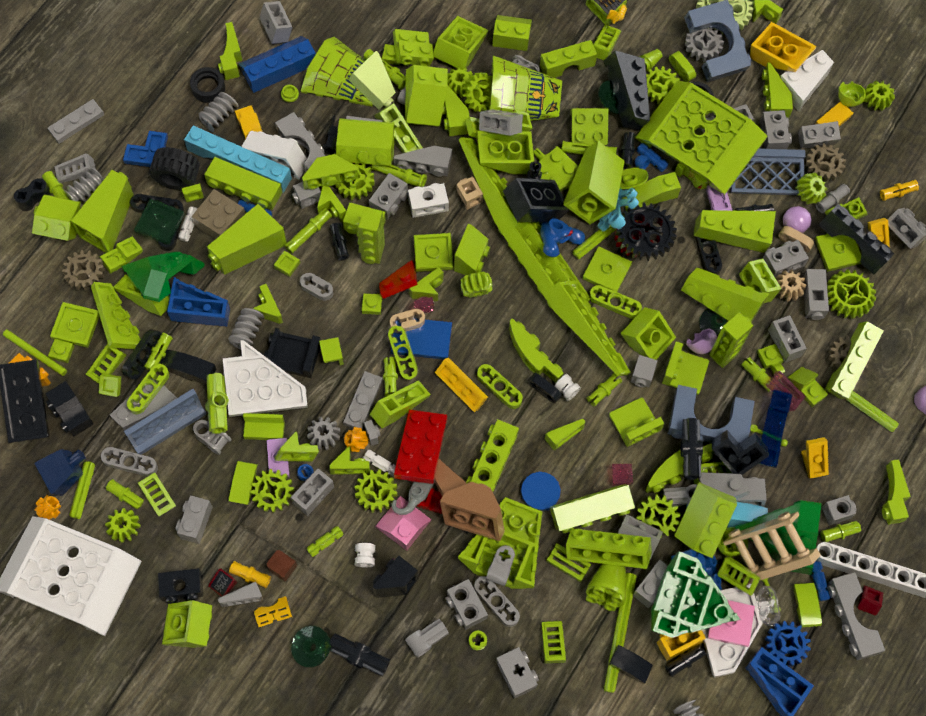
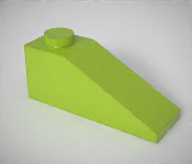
(403, 135)
(658, 189)
(128, 290)
(398, 404)

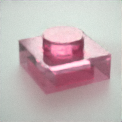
(425, 304)
(622, 474)

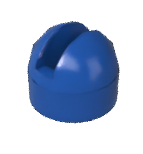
(642, 161)
(308, 470)

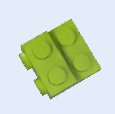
(412, 47)

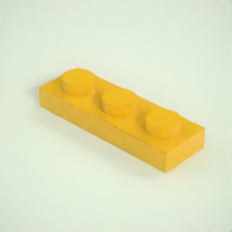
(461, 384)

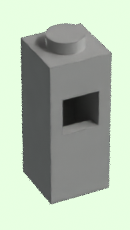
(815, 294)

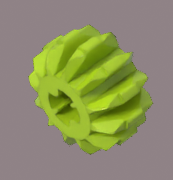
(456, 80)
(879, 95)
(811, 188)
(476, 284)
(117, 532)

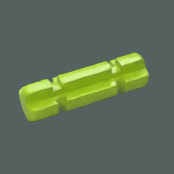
(324, 541)

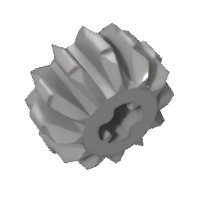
(317, 428)

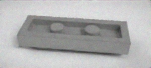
(76, 121)
(363, 400)

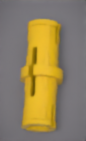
(909, 187)
(250, 574)

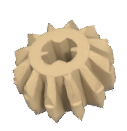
(797, 285)

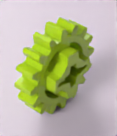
(661, 84)
(478, 92)
(360, 185)
(279, 486)
(368, 492)
(667, 511)

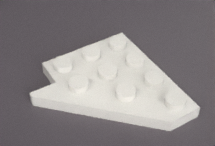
(259, 385)
(726, 657)

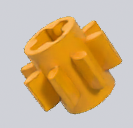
(356, 439)
(48, 507)

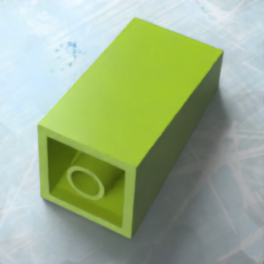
(595, 183)
(104, 212)
(246, 241)

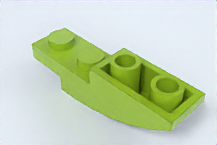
(528, 349)
(672, 470)

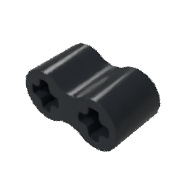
(31, 195)

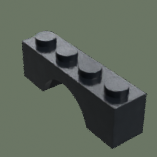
(873, 251)

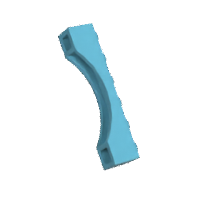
(210, 146)

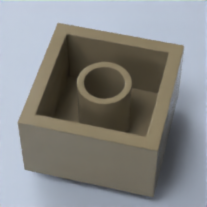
(217, 214)

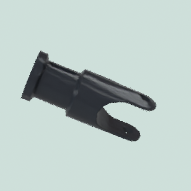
(330, 146)

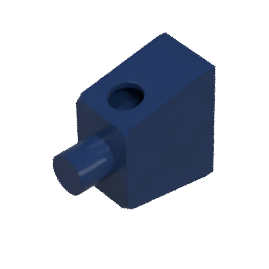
(61, 470)

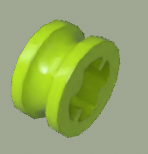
(482, 644)

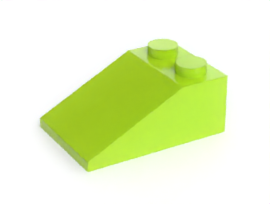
(459, 43)
(425, 95)
(506, 152)

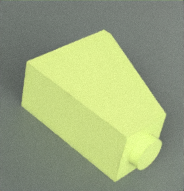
(374, 81)

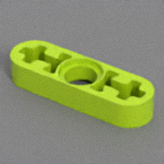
(612, 294)
(395, 349)
(161, 380)
(499, 394)

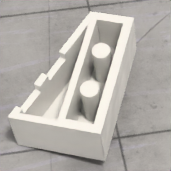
(807, 78)
(277, 149)

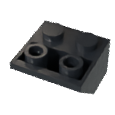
(396, 579)

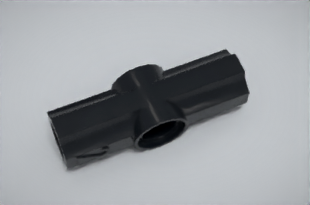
(691, 448)
(359, 655)

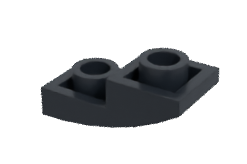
(631, 664)

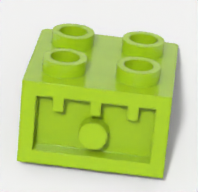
(589, 125)
(685, 369)
(635, 422)

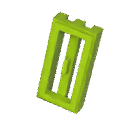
(550, 560)

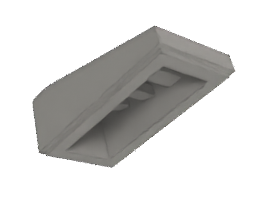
(81, 161)
(244, 595)

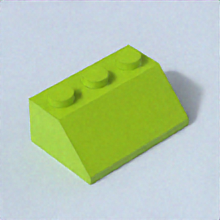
(365, 141)
(706, 519)

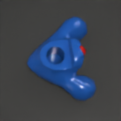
(558, 232)

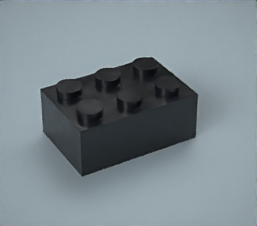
(535, 200)

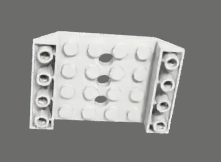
(89, 591)

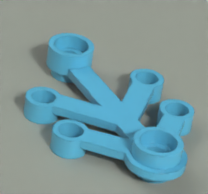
(617, 220)

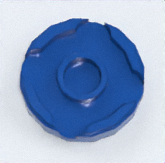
(540, 491)

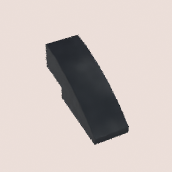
(188, 366)

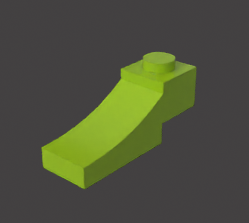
(231, 55)
(894, 509)

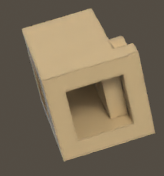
(474, 194)

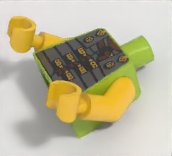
(608, 10)

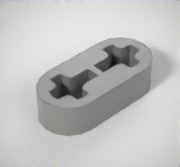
(319, 283)

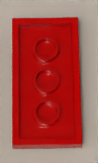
(420, 446)

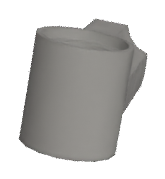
(679, 495)
(422, 640)

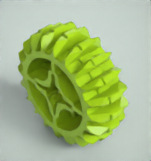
(863, 297)

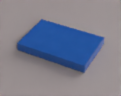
(428, 341)

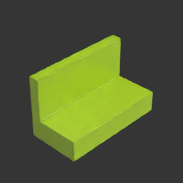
(263, 426)

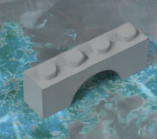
(294, 128)
(863, 641)

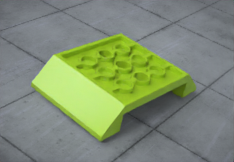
(716, 154)

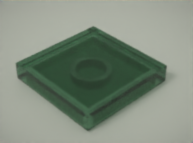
(159, 221)

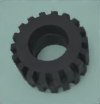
(174, 168)

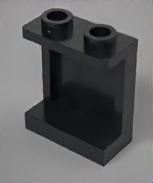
(293, 353)

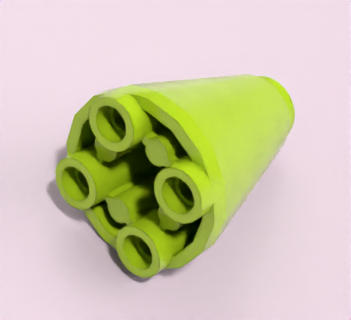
(608, 587)

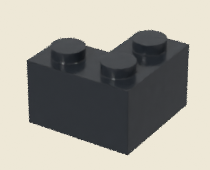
(66, 405)
(742, 456)

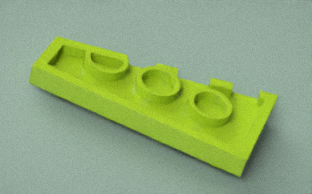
(115, 320)

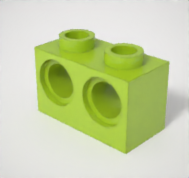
(759, 276)

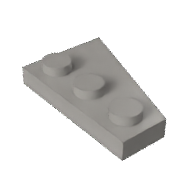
(126, 419)

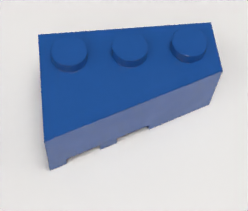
(196, 306)
(778, 682)

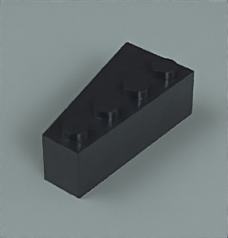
(630, 88)

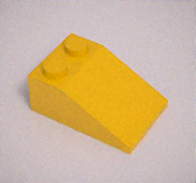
(780, 48)

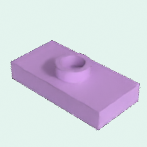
(718, 200)
(273, 447)

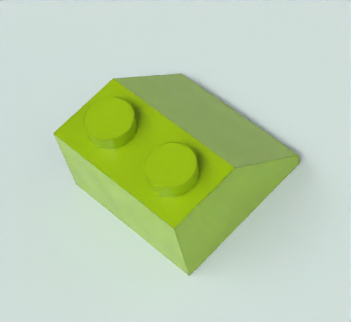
(511, 32)
(54, 218)
(471, 251)
(648, 333)
(187, 624)

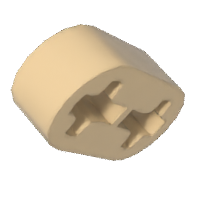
(790, 234)
(407, 320)

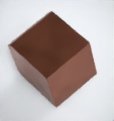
(281, 565)

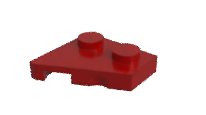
(399, 281)

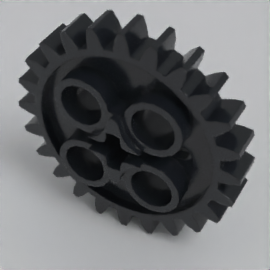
(643, 245)

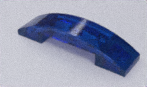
(774, 426)

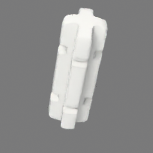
(188, 225)
(380, 462)

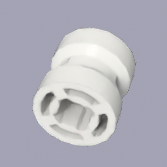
(567, 387)
(364, 556)

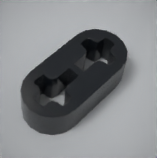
(544, 388)

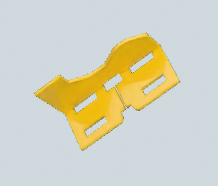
(282, 603)

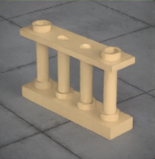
(787, 561)

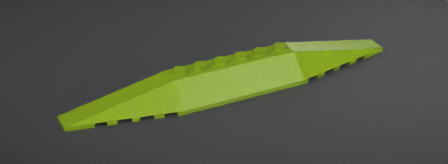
(550, 274)

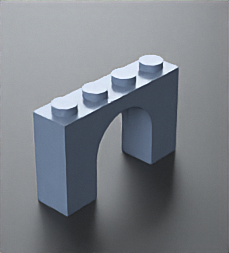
(720, 17)
(683, 408)

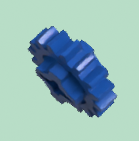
(794, 647)

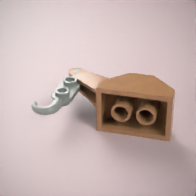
(463, 504)

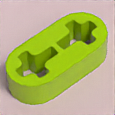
(682, 66)

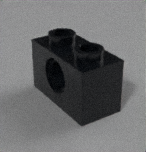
(169, 580)

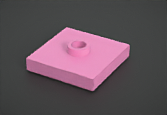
(737, 631)

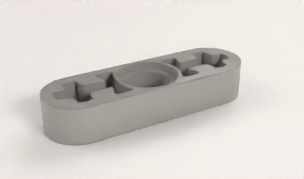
(145, 460)
(510, 609)

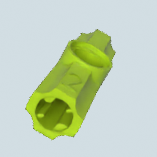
(216, 414)

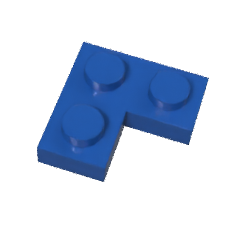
(144, 154)

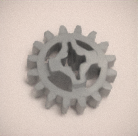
(704, 44)

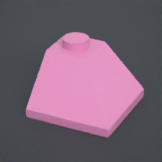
(403, 528)

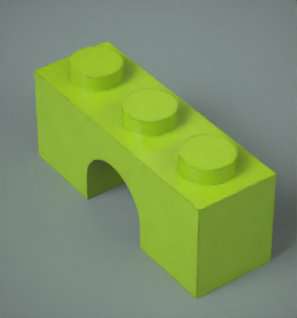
(556, 61)

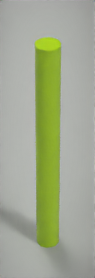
(34, 352)

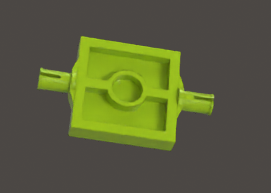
(557, 167)

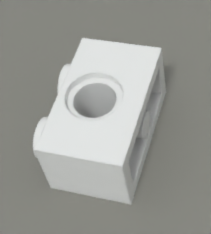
(422, 207)

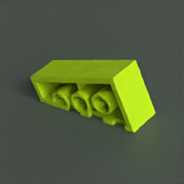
(737, 228)
(723, 295)

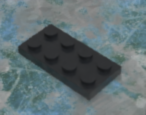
(23, 401)

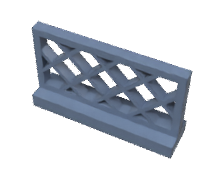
(771, 156)
(165, 422)

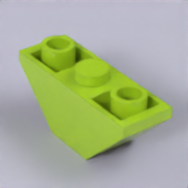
(329, 171)

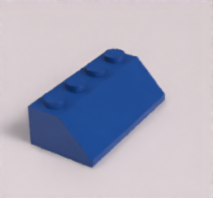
(277, 63)

